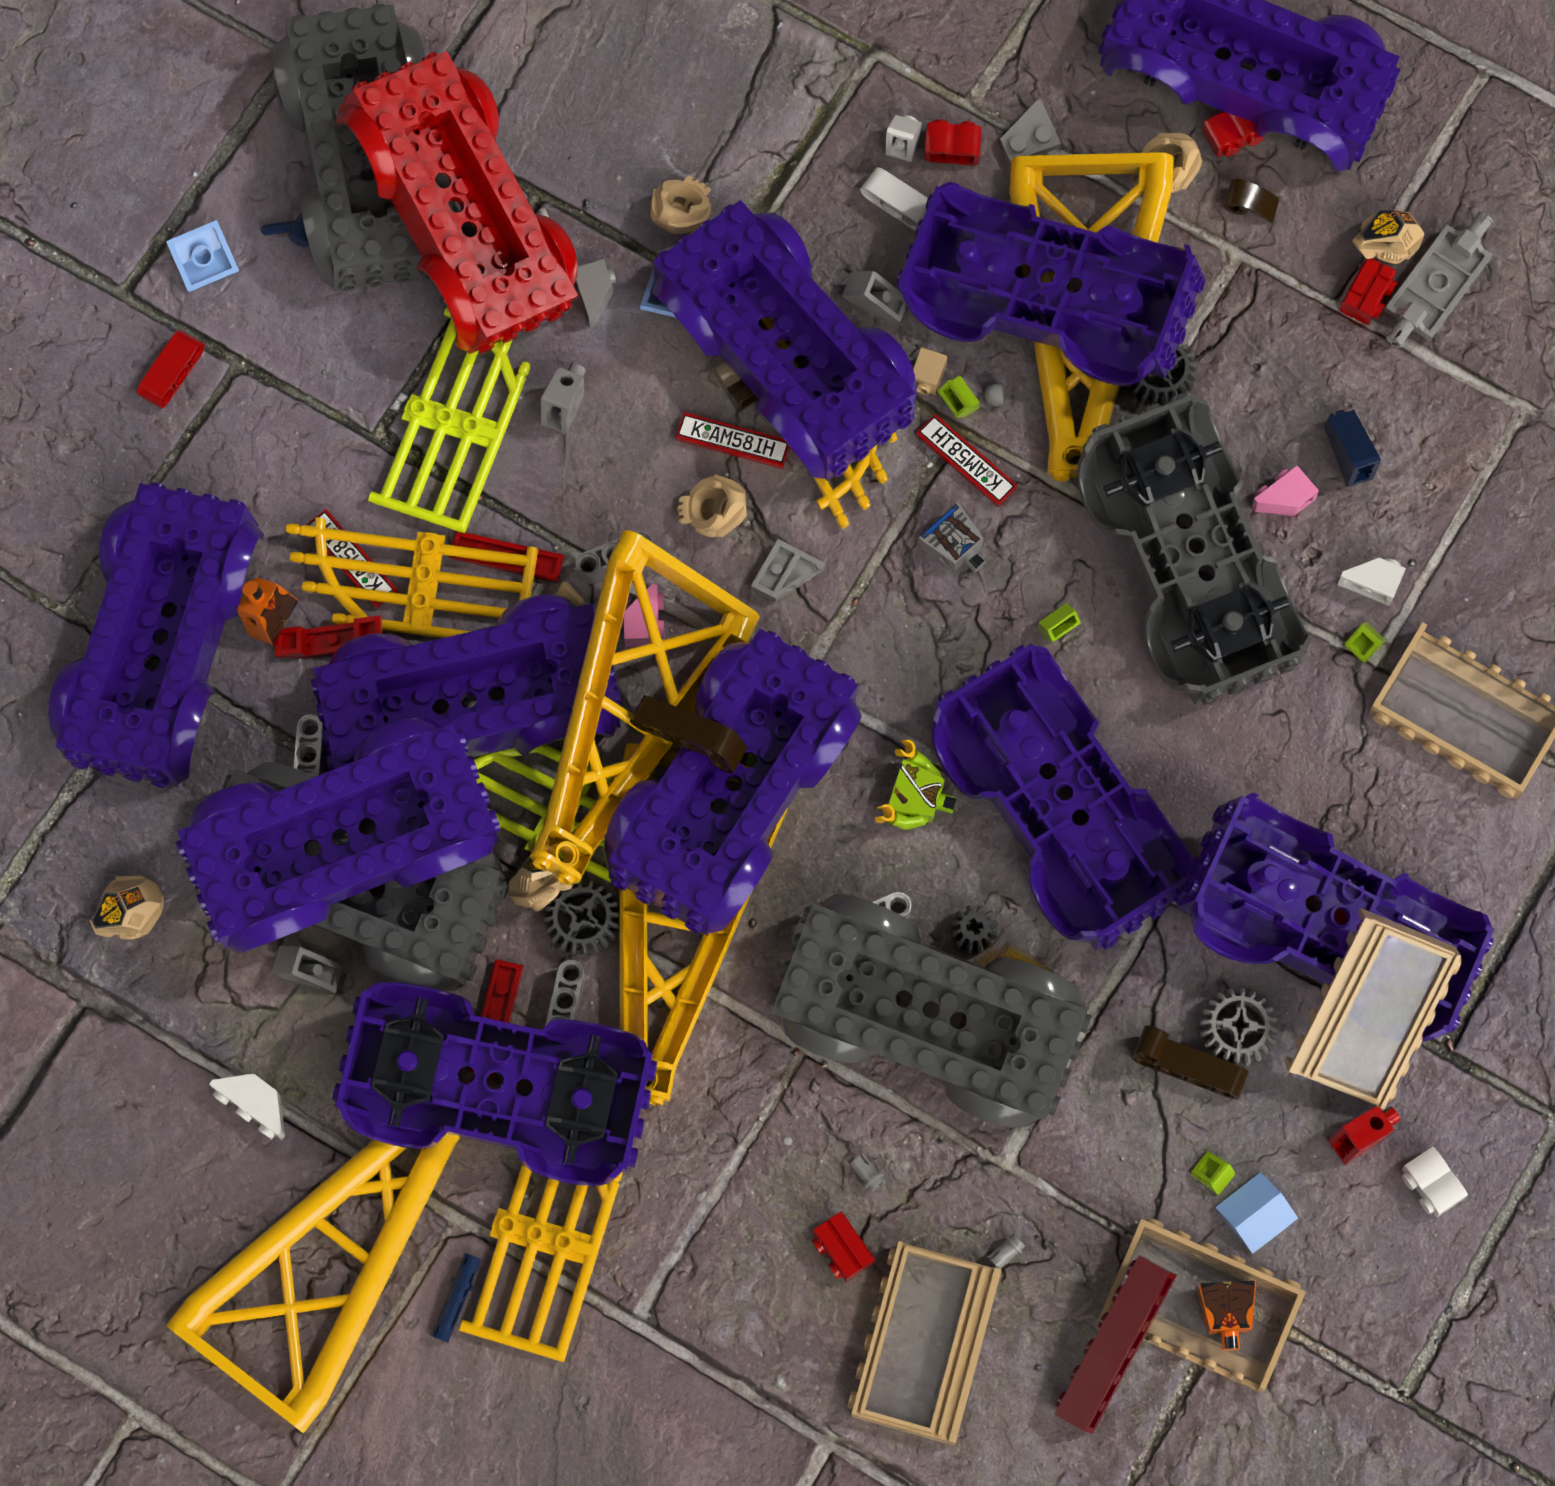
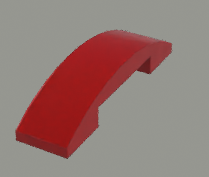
(325, 640)

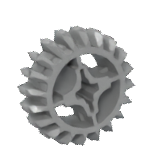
(1250, 1027)

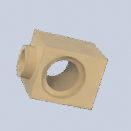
(929, 371)

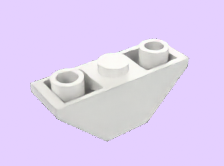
(253, 1101)

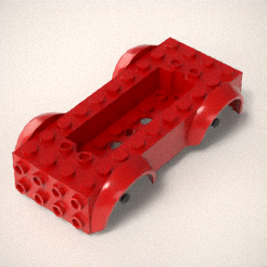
(447, 123)

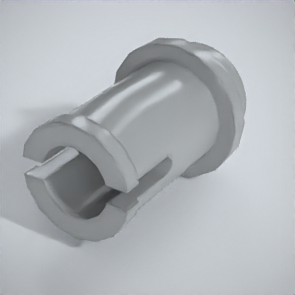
(867, 1172)
(1006, 1251)

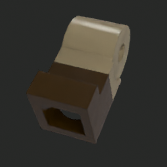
(733, 386)

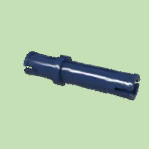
(458, 1292)

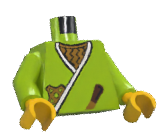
(916, 792)

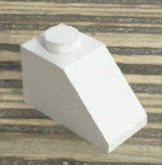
(903, 137)
(1374, 579)

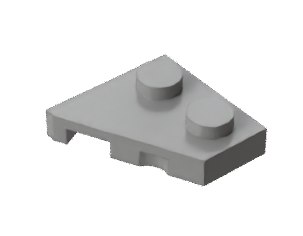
(1030, 134)
(785, 571)

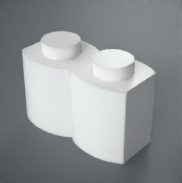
(1433, 1182)

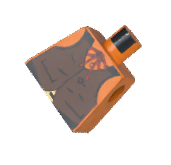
(265, 609)
(1227, 1309)

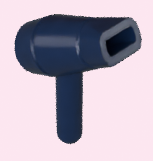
(295, 227)

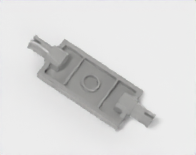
(1439, 281)

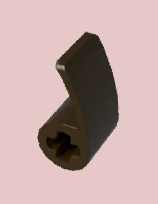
(1247, 196)

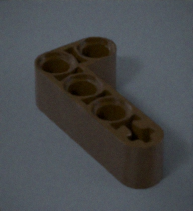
(690, 731)
(1188, 1064)

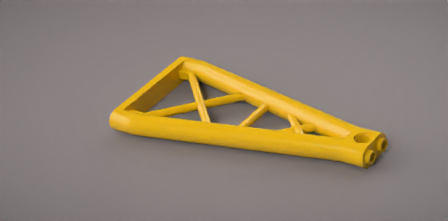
(1026, 183)
(579, 747)
(694, 979)
(400, 1218)

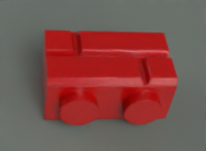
(1368, 291)
(843, 1247)

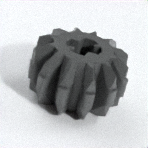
(967, 937)

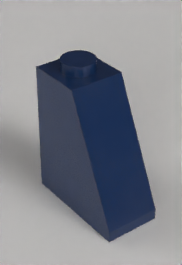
(1352, 447)

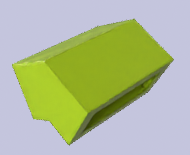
(959, 397)
(1055, 619)

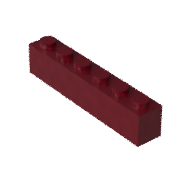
(1114, 1344)

